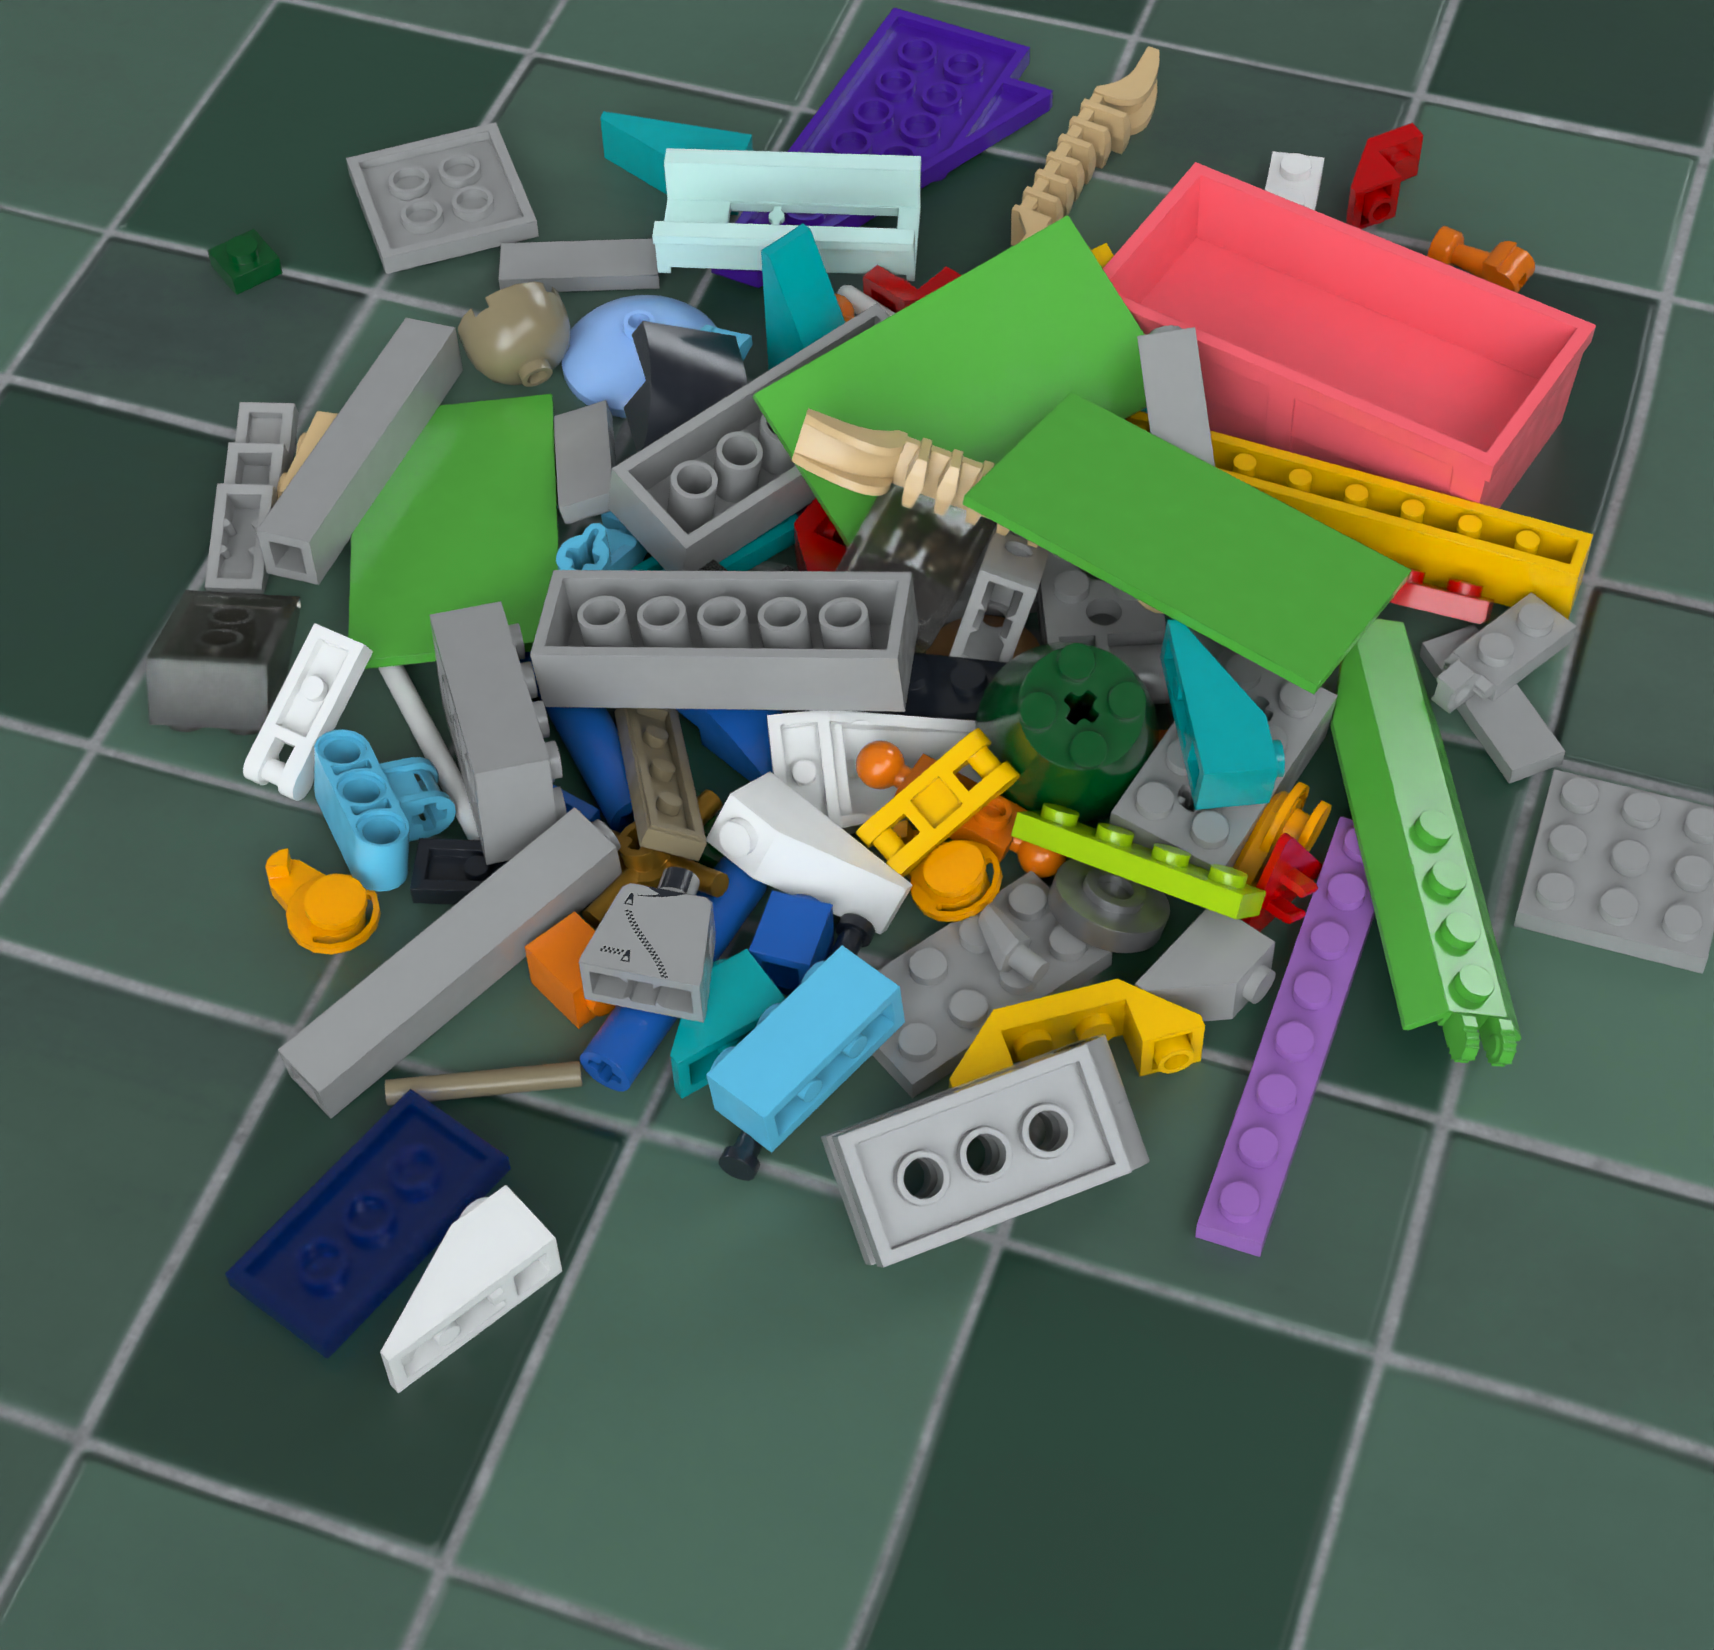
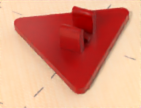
(1286, 875)

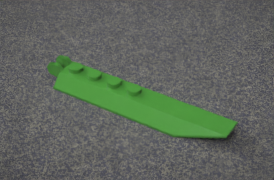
(1418, 851)

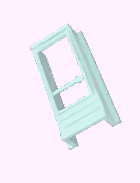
(712, 183)

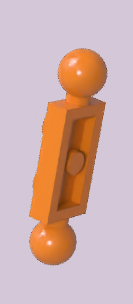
(883, 766)

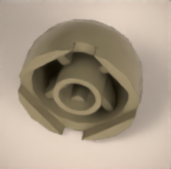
(518, 335)

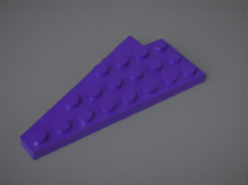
(917, 93)

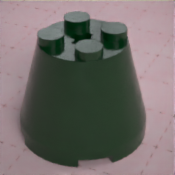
(1063, 762)

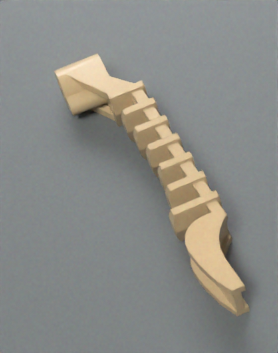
(1100, 127)
(874, 459)

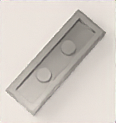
(581, 265)
(584, 461)
(1505, 727)

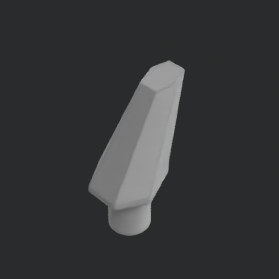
(1010, 945)

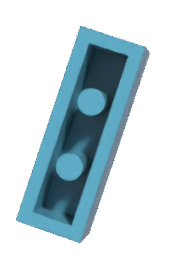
(805, 1047)

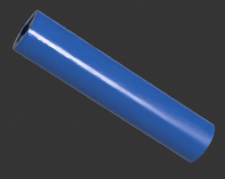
(597, 752)
(633, 1035)

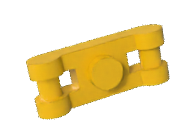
(938, 803)

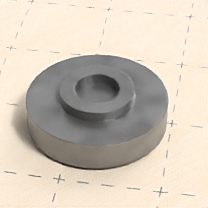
(1107, 908)

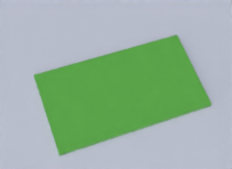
(973, 361)
(459, 528)
(1190, 540)

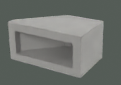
(1213, 967)

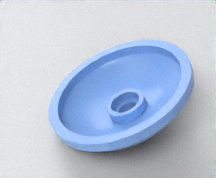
(602, 351)

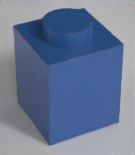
(792, 938)

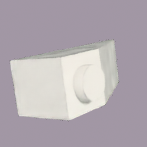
(802, 851)
(478, 1274)

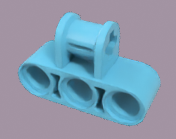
(376, 806)

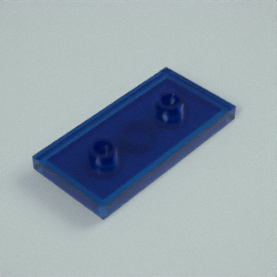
(367, 1223)

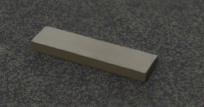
(660, 781)

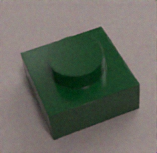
(245, 261)

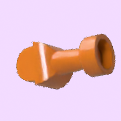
(1504, 265)

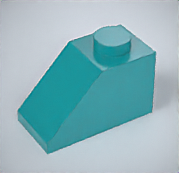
(736, 1001)

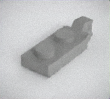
(1503, 653)

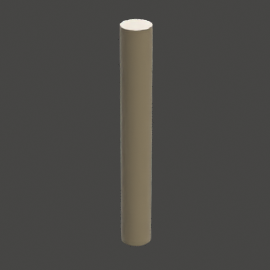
(487, 1082)

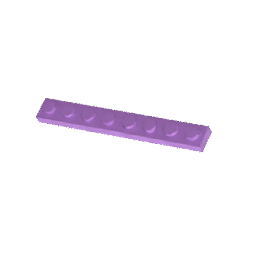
(1291, 1053)

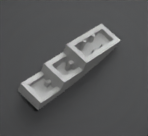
(249, 491)

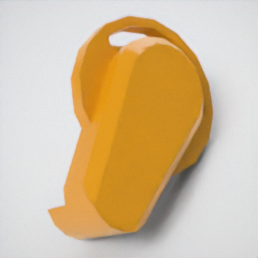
(1279, 817)
(952, 878)
(321, 909)

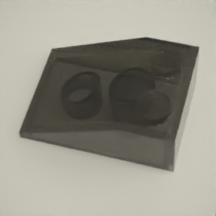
(917, 540)
(221, 661)

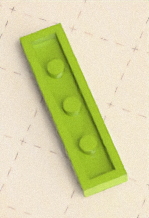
(1162, 869)

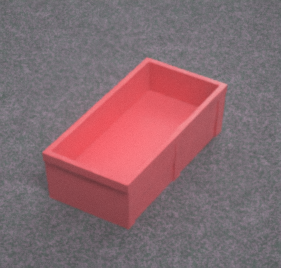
(1350, 340)

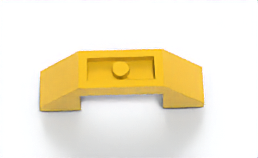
(1155, 1030)

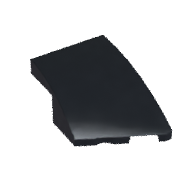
(683, 376)

